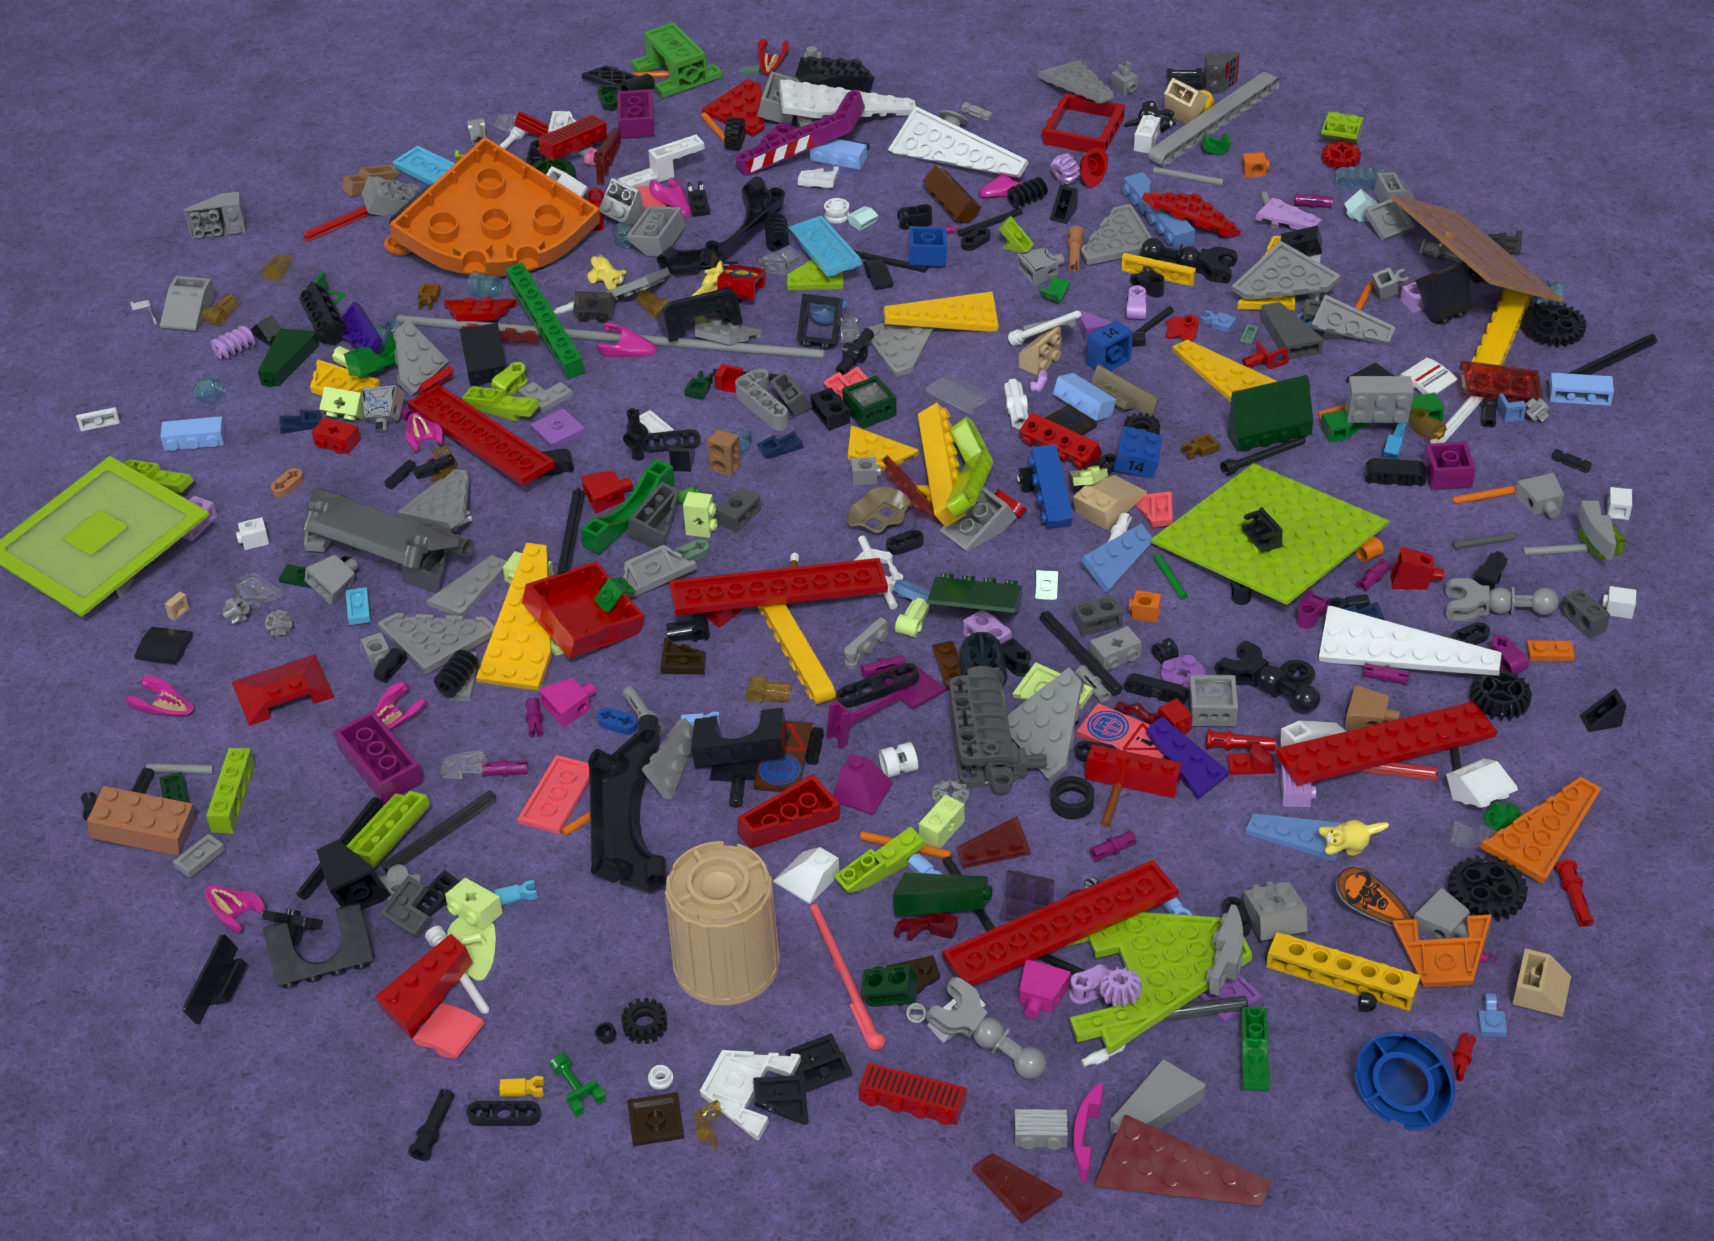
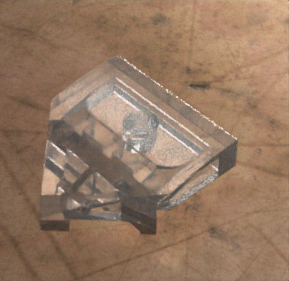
(256, 590)

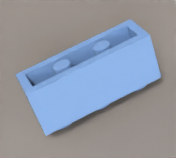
(840, 153)
(1581, 389)
(1084, 396)
(193, 433)

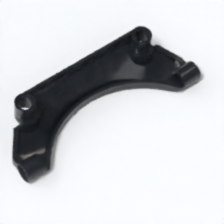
(758, 204)
(615, 812)

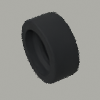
(1068, 810)

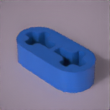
(617, 721)

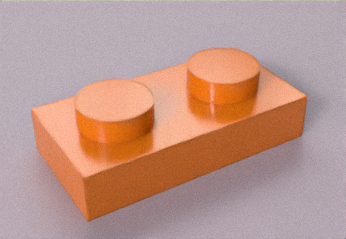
(1550, 650)

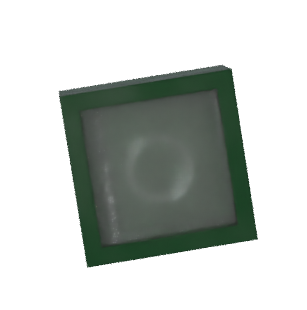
(870, 401)

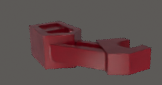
(929, 922)

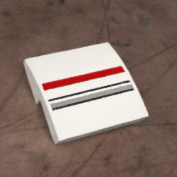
(1430, 376)

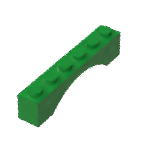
(1337, 429)
(604, 530)

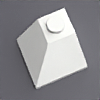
(809, 874)

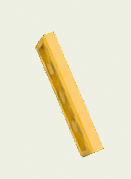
(1170, 271)

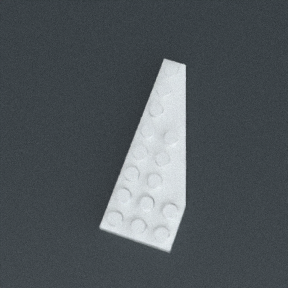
(821, 100)

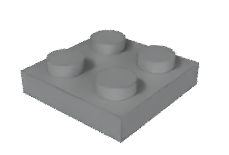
(1389, 219)

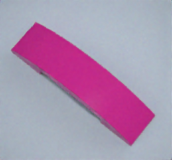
(1089, 1108)

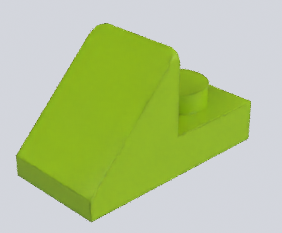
(1016, 237)

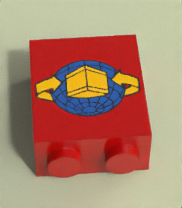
(742, 280)

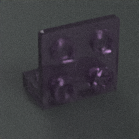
(1025, 894)

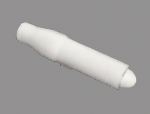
(565, 308)
(1099, 1057)

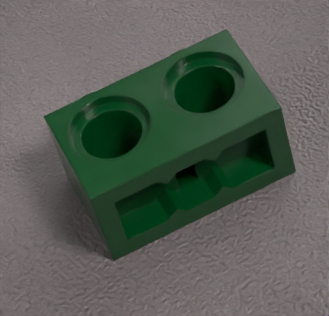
(889, 985)

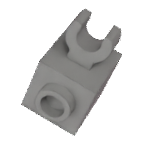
(1124, 80)
(1387, 283)

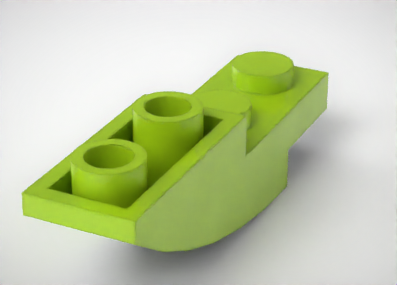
(497, 403)
(172, 480)
(880, 864)

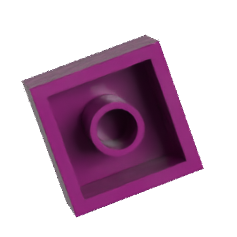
(1449, 465)

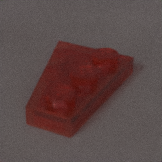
(995, 845)
(1015, 1188)

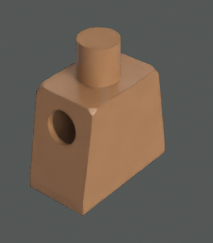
(1368, 709)

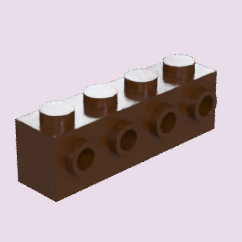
(951, 194)

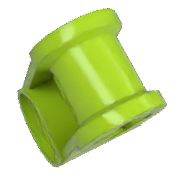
(511, 378)

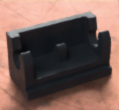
(1262, 530)

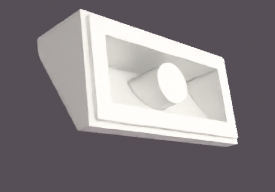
(98, 419)

